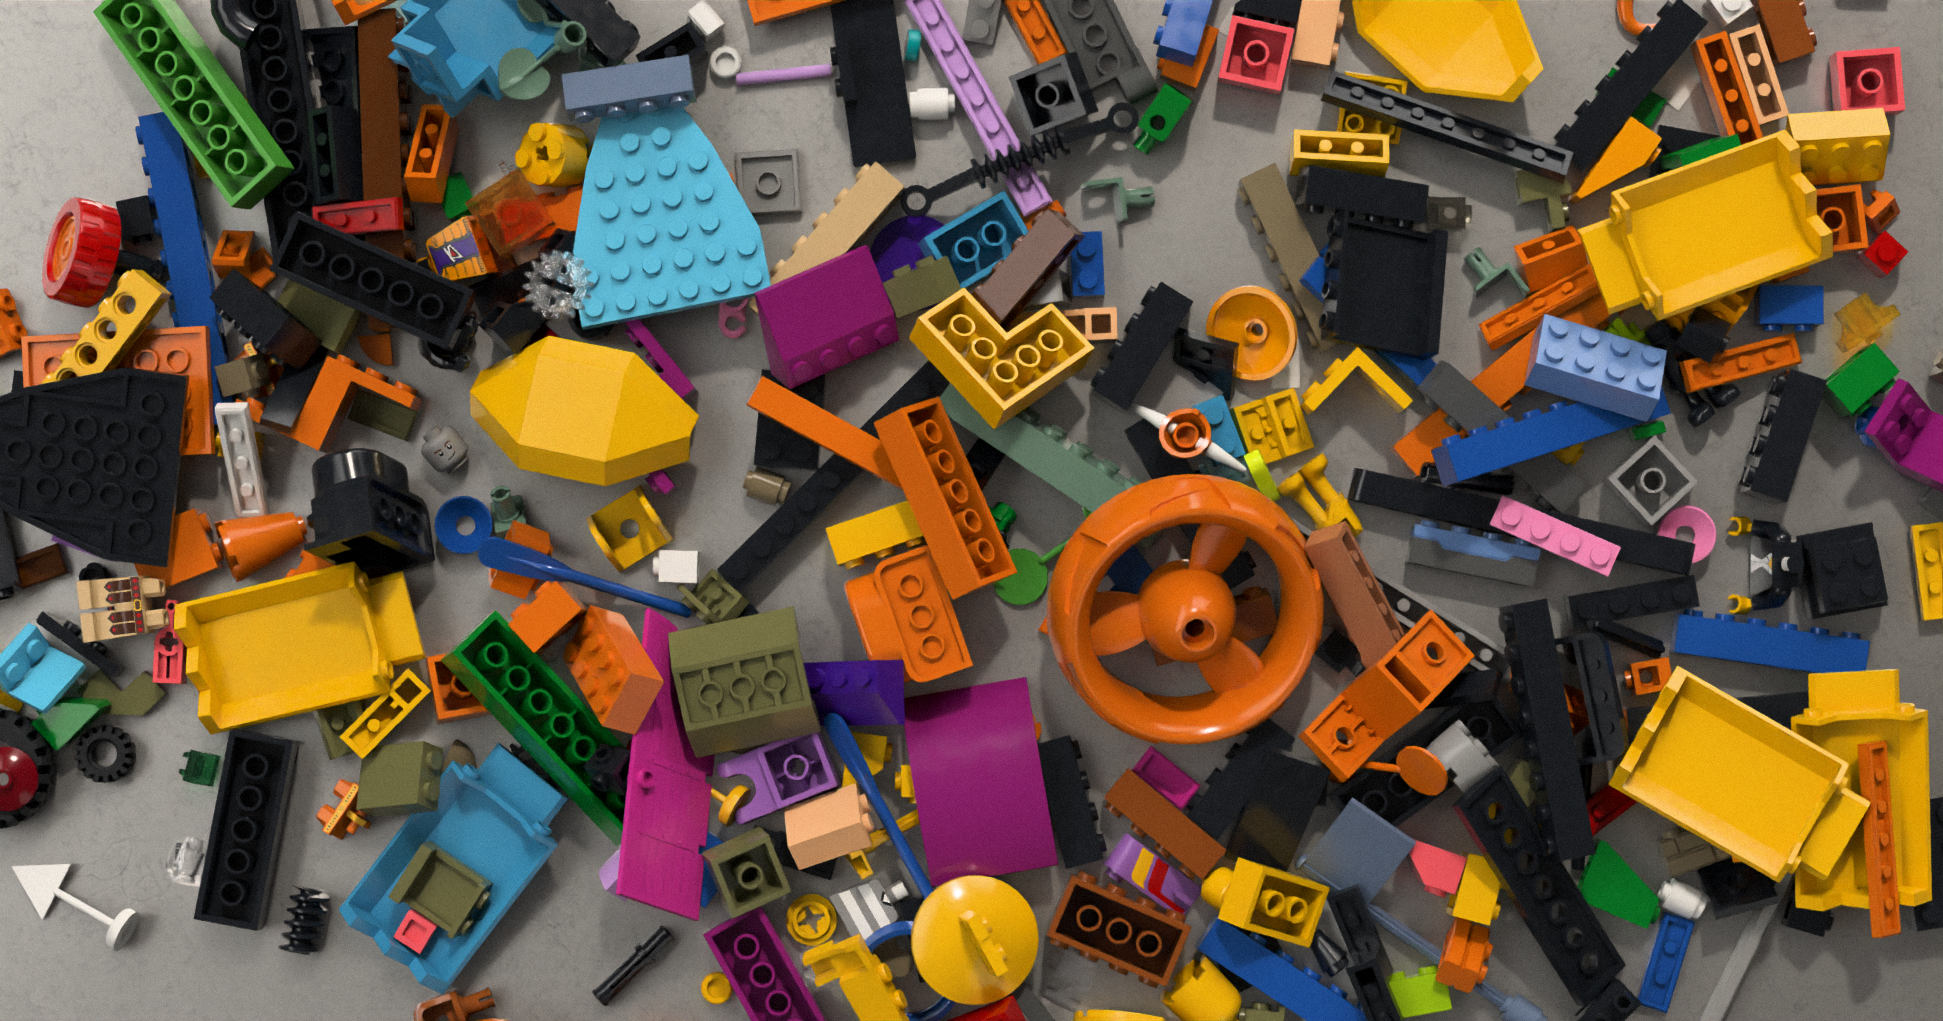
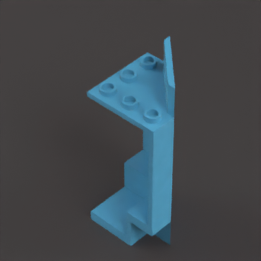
(459, 43)

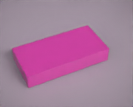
(1166, 777)

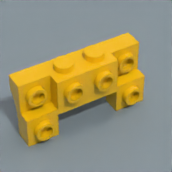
(861, 976)

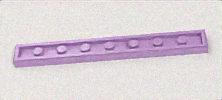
(977, 99)

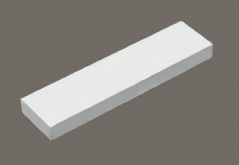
(242, 459)

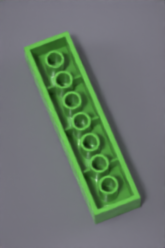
(197, 97)

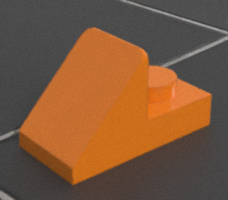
(233, 252)

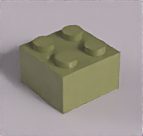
(746, 872)

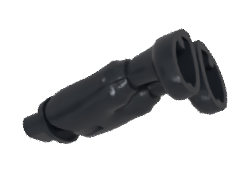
(1665, 338)

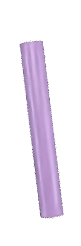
(785, 74)

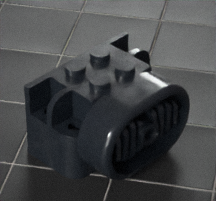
(367, 513)

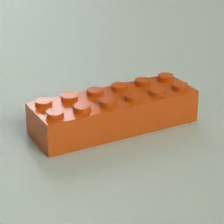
(945, 497)

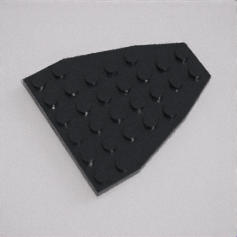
(97, 460)

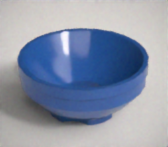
(447, 520)

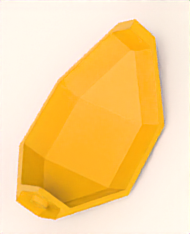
(1453, 44)
(582, 412)

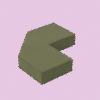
(134, 700)

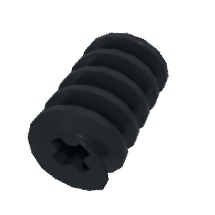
(305, 920)

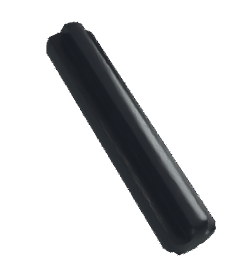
(1626, 636)

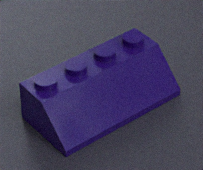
(858, 691)

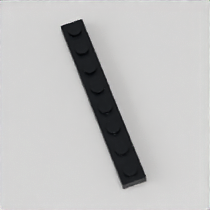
(1447, 126)

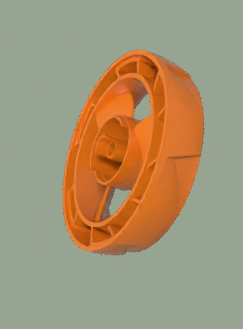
(1184, 609)

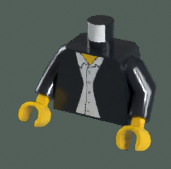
(1774, 565)

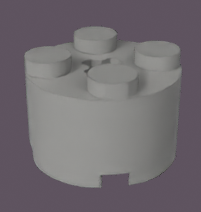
(1462, 756)

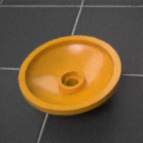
(1235, 319)

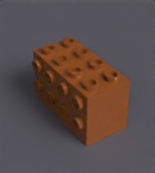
(1118, 929)

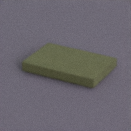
(322, 315)

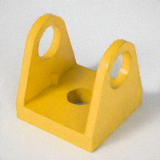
(607, 525)

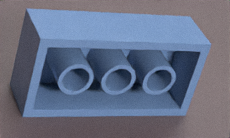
(1595, 367)

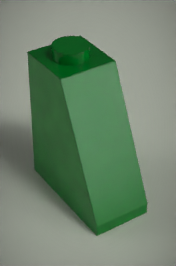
(1616, 888)

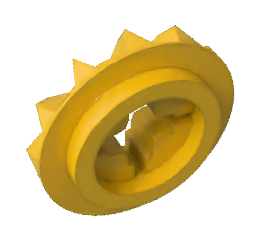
(805, 933)

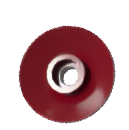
(22, 778)

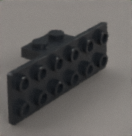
(872, 81)

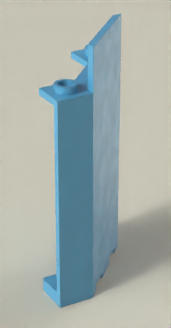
(489, 821)

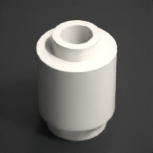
(931, 104)
(1682, 898)

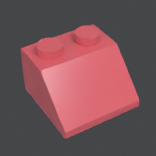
(1436, 868)

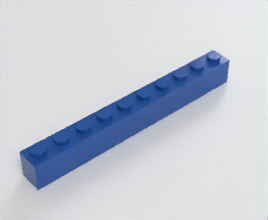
(182, 236)

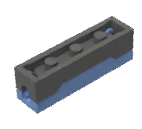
(1473, 555)

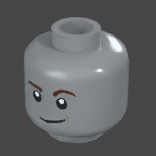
(444, 449)

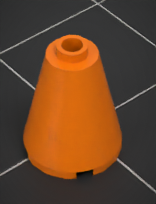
(258, 540)

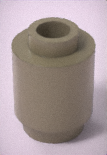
(767, 486)

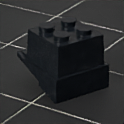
(1841, 571)

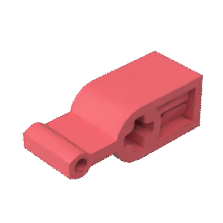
(167, 664)

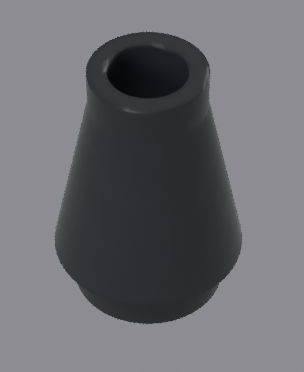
(1328, 954)

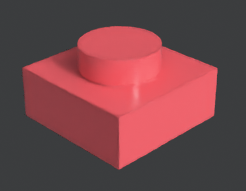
(415, 931)

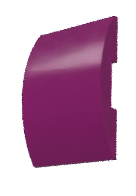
(979, 781)

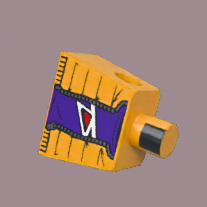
(459, 252)

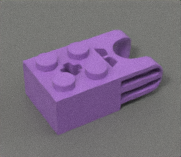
(773, 776)

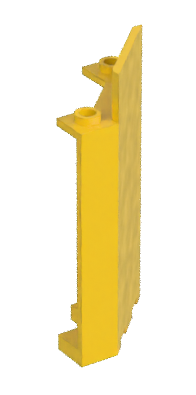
(1708, 229)
(296, 644)
(1857, 710)
(1740, 781)

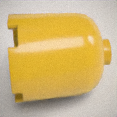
(1202, 994)

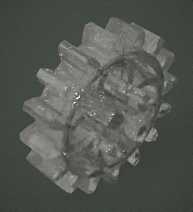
(574, 277)

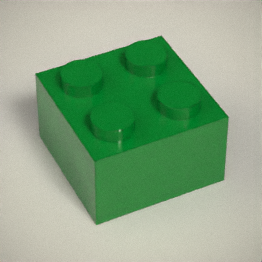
(1858, 379)

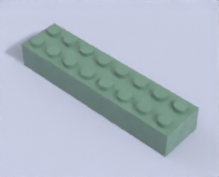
(1048, 455)

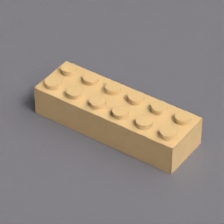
(845, 227)

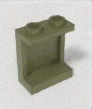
(442, 889)

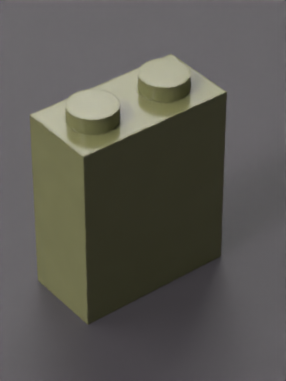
(400, 779)

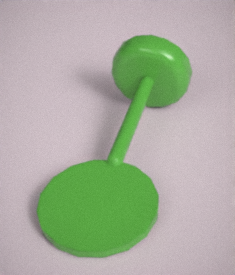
(1031, 574)

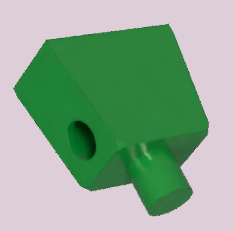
(1169, 104)

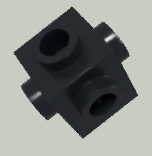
(609, 768)

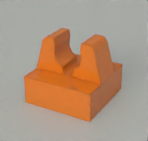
(1881, 211)

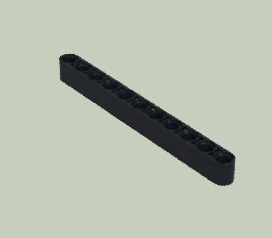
(1477, 511)

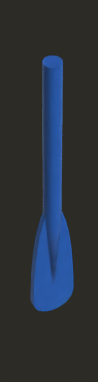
(527, 562)
(855, 762)

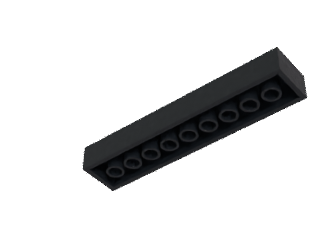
(281, 93)

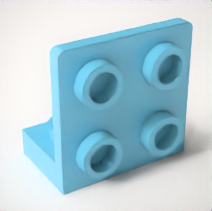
(36, 671)

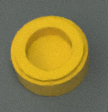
(716, 988)

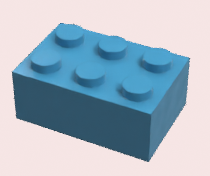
(977, 239)

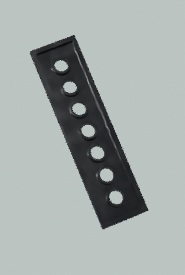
(1521, 886)

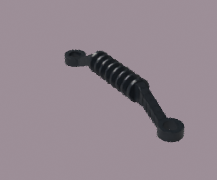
(1014, 158)

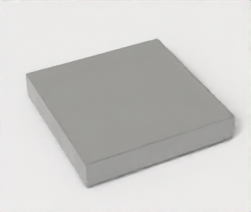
(769, 181)

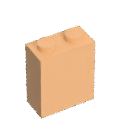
(828, 826)

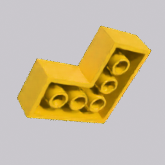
(996, 368)

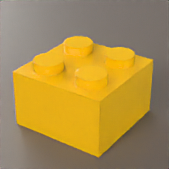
(1476, 892)

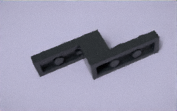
(1368, 961)

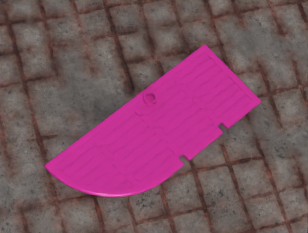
(664, 798)

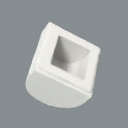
(705, 21)

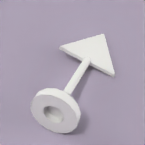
(43, 885)

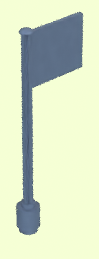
(1366, 852)

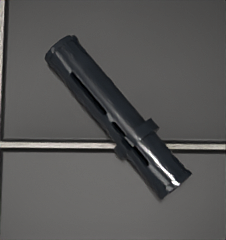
(1486, 482)
(661, 939)

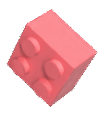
(1255, 55)
(1867, 80)

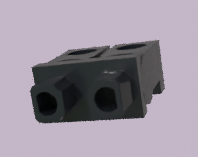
(1612, 1003)

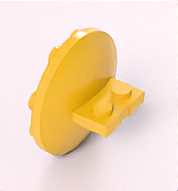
(974, 939)

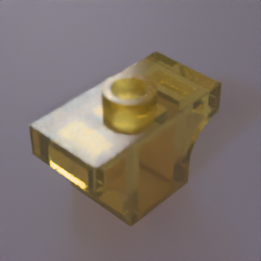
(1862, 321)

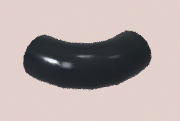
(235, 22)

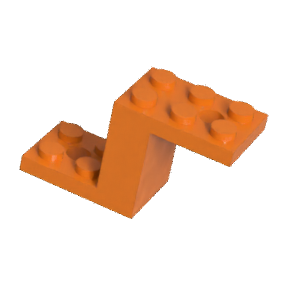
(332, 399)
(1386, 695)

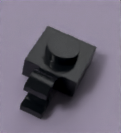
(1339, 653)

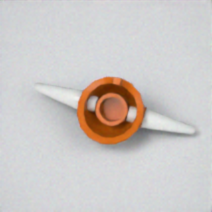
(1187, 435)

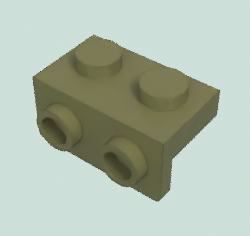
(714, 599)
(334, 722)

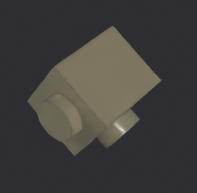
(243, 376)

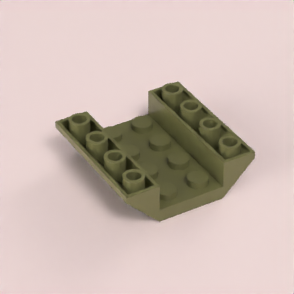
(742, 682)

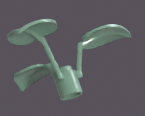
(520, 72)

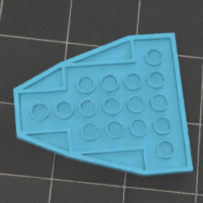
(662, 222)

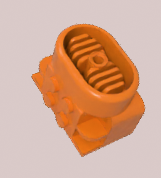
(909, 616)

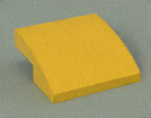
(1273, 426)

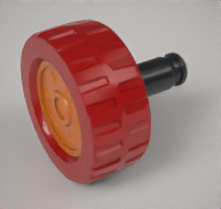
(86, 253)

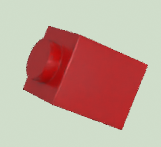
(1882, 254)

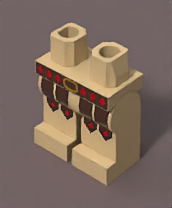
(132, 607)

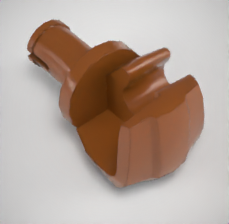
(453, 1006)

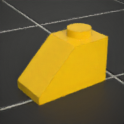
(875, 752)

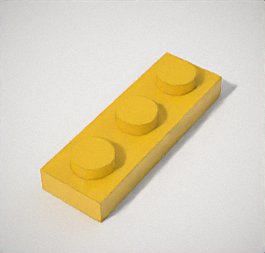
(1928, 564)

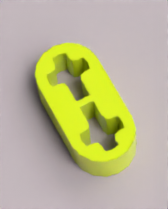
(1262, 475)

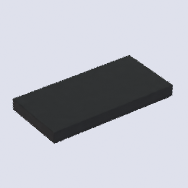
(1278, 809)

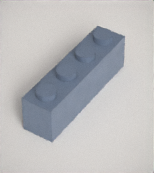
(629, 89)

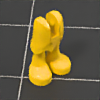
(1336, 507)

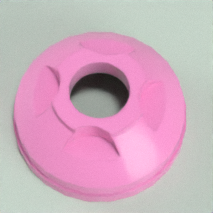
(1698, 521)

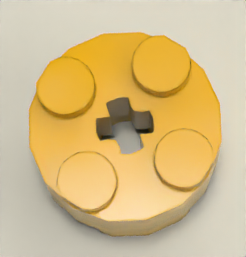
(553, 155)

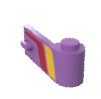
(1151, 875)

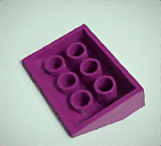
(825, 317)

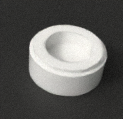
(725, 62)

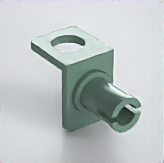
(1123, 198)
(1490, 275)
(506, 509)

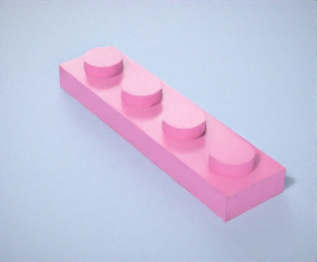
(1555, 536)

